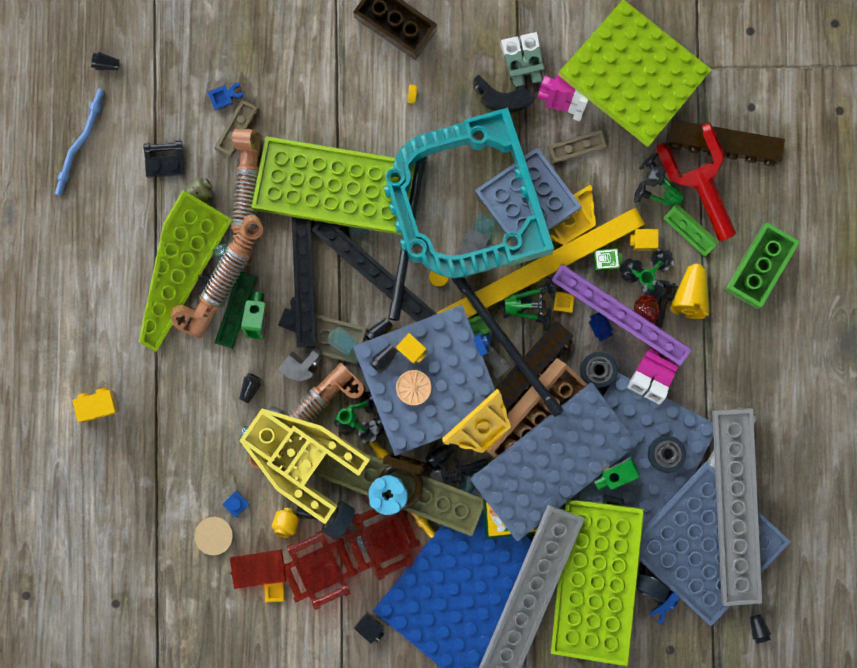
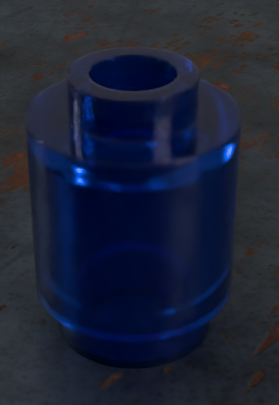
(600, 326)

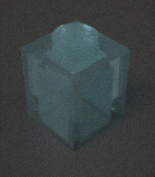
(342, 341)

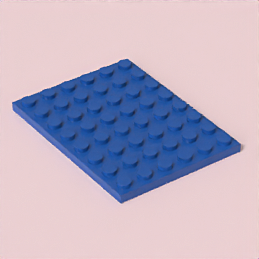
(455, 594)

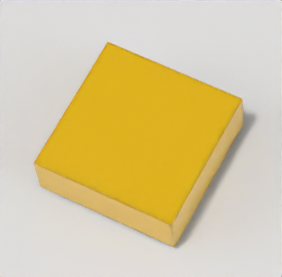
(563, 302)
(274, 592)

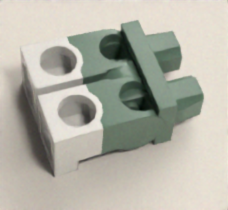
(527, 65)

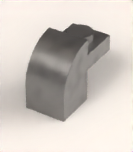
(299, 369)

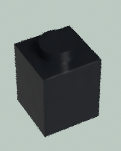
(370, 628)

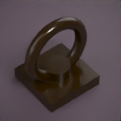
(408, 467)

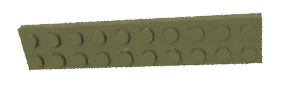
(437, 503)

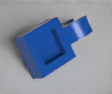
(482, 342)
(669, 604)

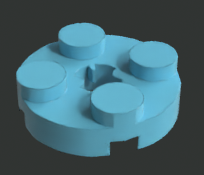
(377, 498)

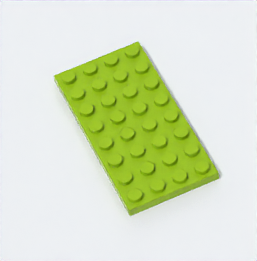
(325, 185)
(599, 584)

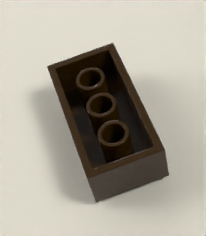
(397, 24)

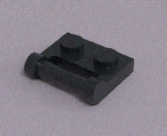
(164, 165)

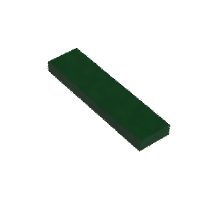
(235, 309)

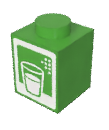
(607, 259)

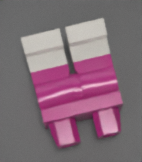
(562, 96)
(657, 369)

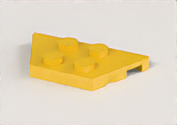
(577, 223)
(481, 426)

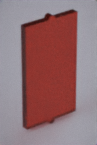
(258, 569)

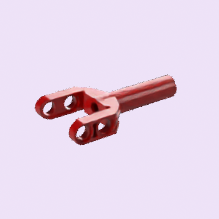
(703, 181)

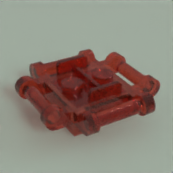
(383, 542)
(319, 570)

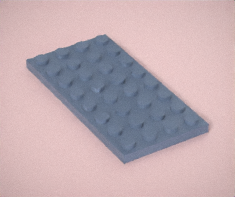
(553, 461)

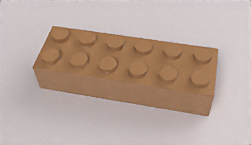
(531, 410)

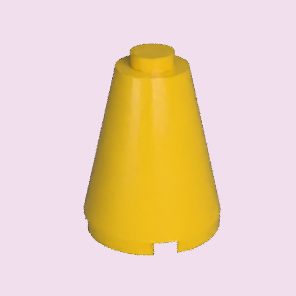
(692, 294)

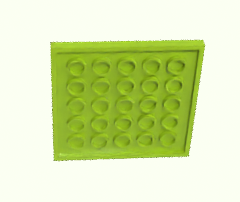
(634, 72)

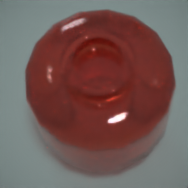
(647, 307)

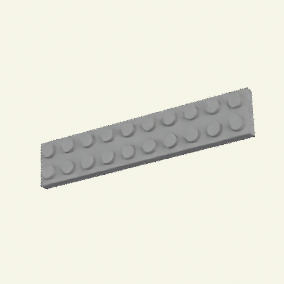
(737, 506)
(532, 589)

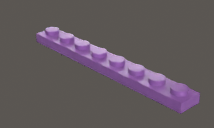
(621, 314)

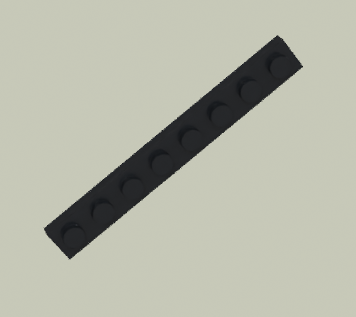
(370, 269)
(303, 282)

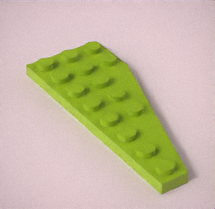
(182, 254)

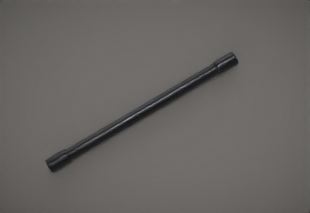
(396, 303)
(549, 400)

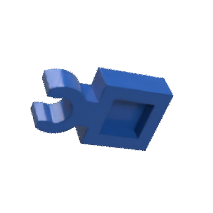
(222, 97)

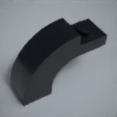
(495, 100)

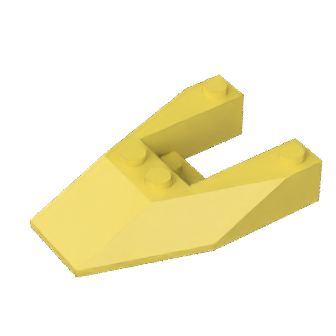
(292, 450)

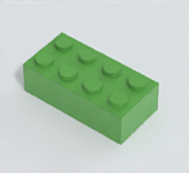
(761, 265)

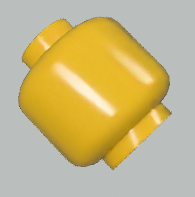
(285, 523)

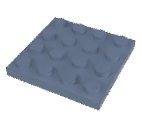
(510, 209)

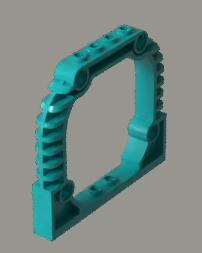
(497, 132)

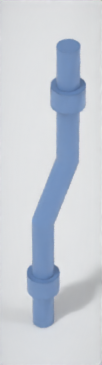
(94, 108)

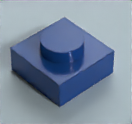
(236, 504)

